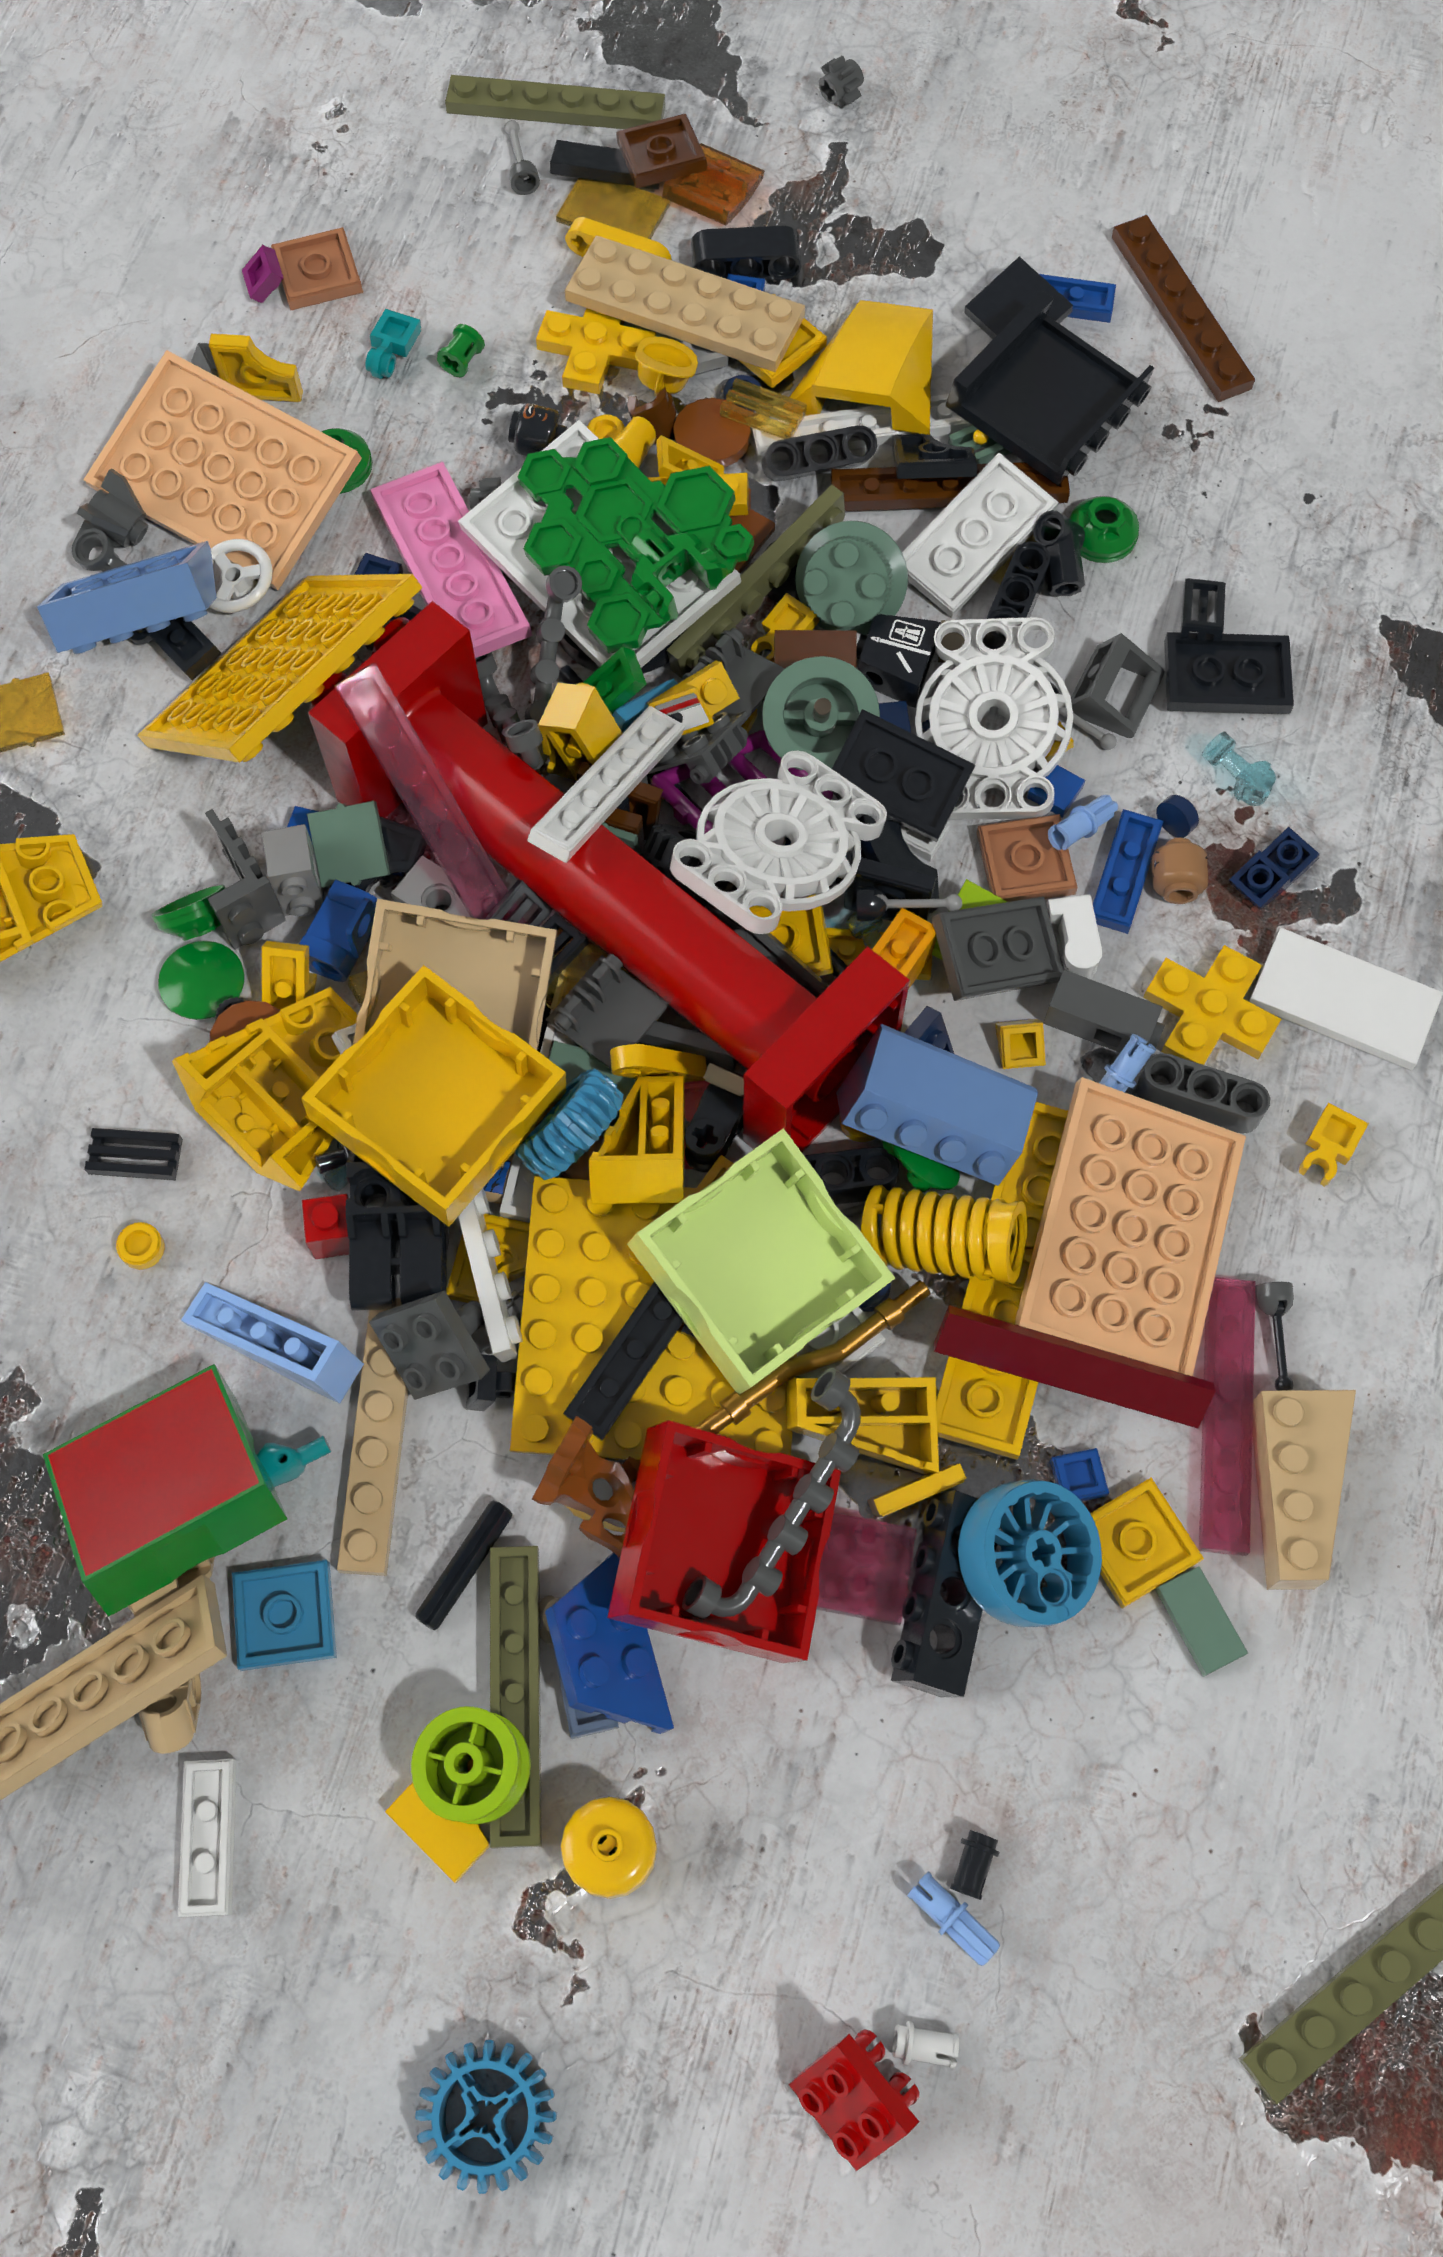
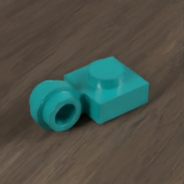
(391, 334)

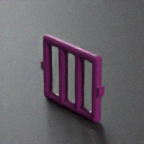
(686, 811)

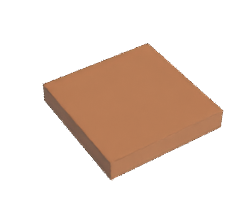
(317, 268)
(1023, 861)

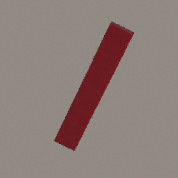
(1073, 1367)

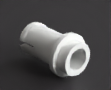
(925, 2046)

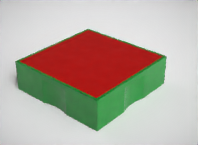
(161, 1490)

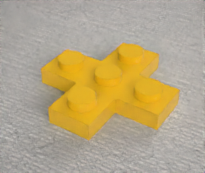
(591, 344)
(1212, 1007)

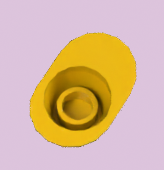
(665, 364)

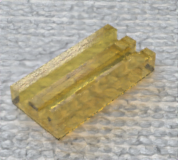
(766, 404)

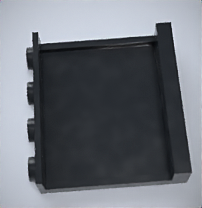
(1046, 392)

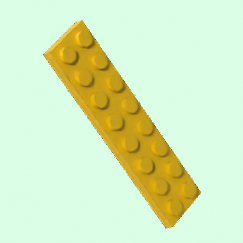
(978, 1402)

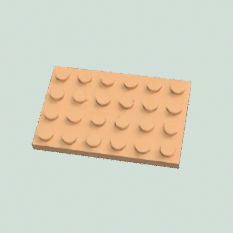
(225, 465)
(1131, 1228)

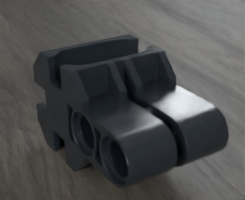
(376, 1237)

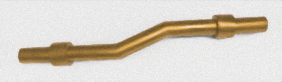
(886, 1315)

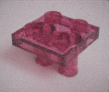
(866, 1569)

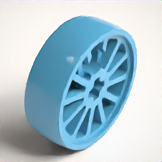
(1030, 1553)

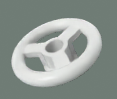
(239, 581)

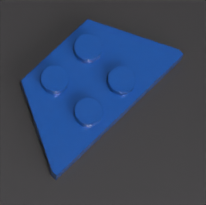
(603, 1660)

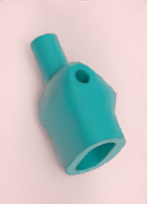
(286, 1463)

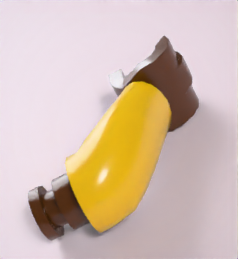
(647, 425)

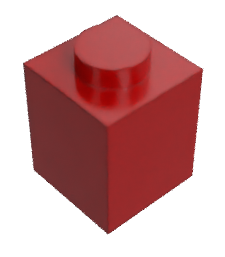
(326, 1226)

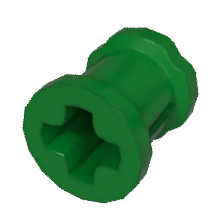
(460, 350)

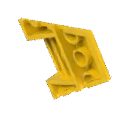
(878, 360)
(42, 890)
(255, 1082)

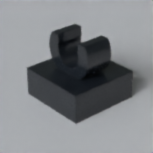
(493, 1385)

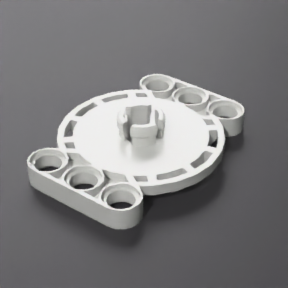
(1023, 696)
(751, 838)

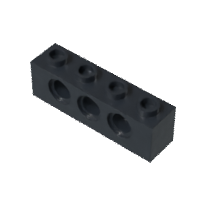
(955, 1622)

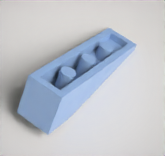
(274, 1341)

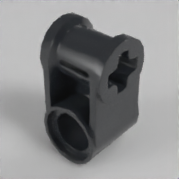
(715, 1122)

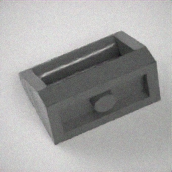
(1092, 689)

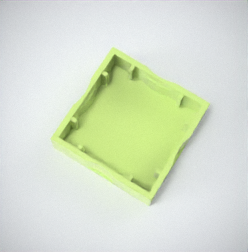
(760, 1261)

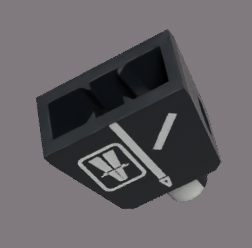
(897, 655)

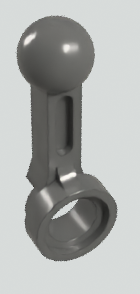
(86, 542)

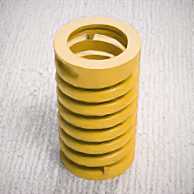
(927, 1224)

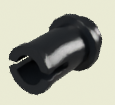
(974, 1864)

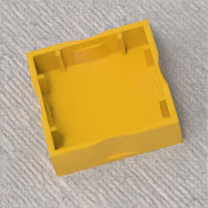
(435, 1095)

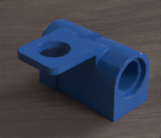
(340, 931)

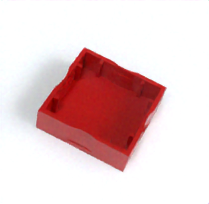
(708, 1512)

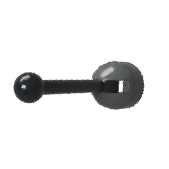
(1276, 1300)

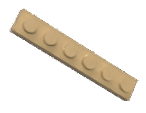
(373, 1462)

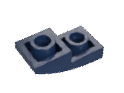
(1274, 869)

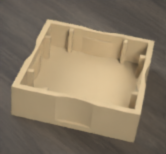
(489, 961)

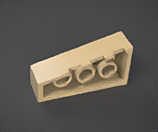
(1299, 1477)

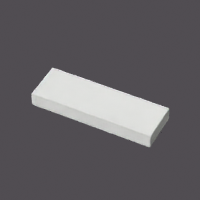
(207, 1838)

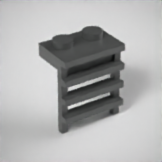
(249, 905)

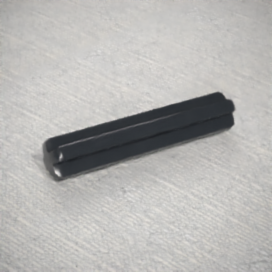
(463, 1565)

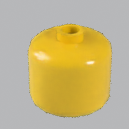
(590, 1862)

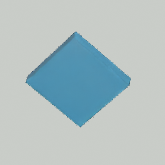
(283, 1615)

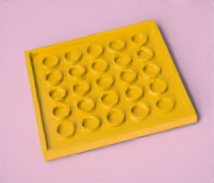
(280, 665)
(576, 1301)

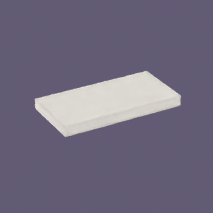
(975, 534)
(1346, 998)

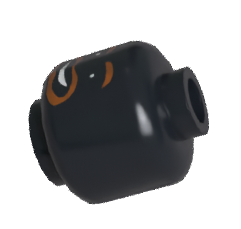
(534, 428)

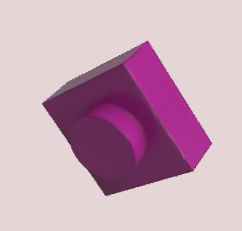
(262, 274)

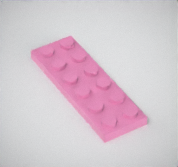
(451, 568)

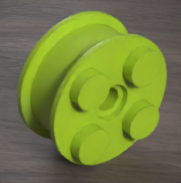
(497, 1773)

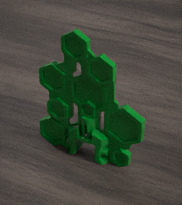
(619, 513)

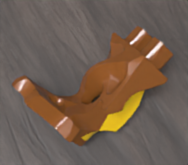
(571, 1480)

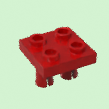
(855, 2100)

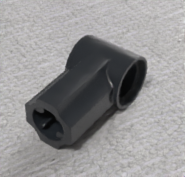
(1063, 541)

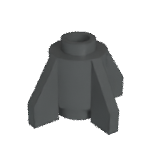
(115, 512)

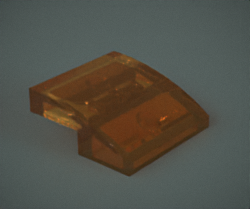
(719, 190)

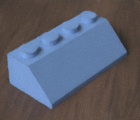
(130, 599)
(937, 1105)

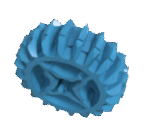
(571, 1125)
(499, 2138)

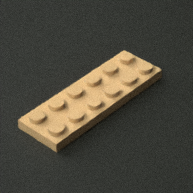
(685, 303)
(109, 1683)

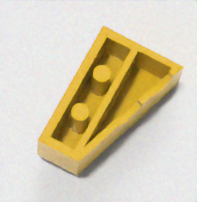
(576, 728)
(644, 1148)
(895, 1419)

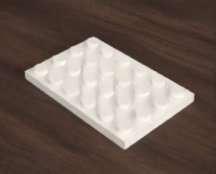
(504, 523)

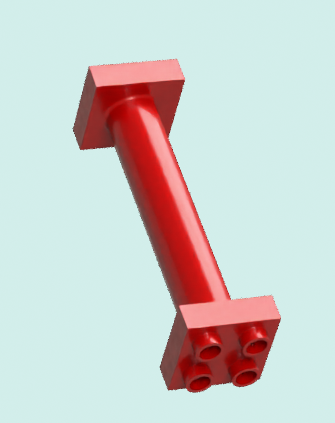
(764, 1019)

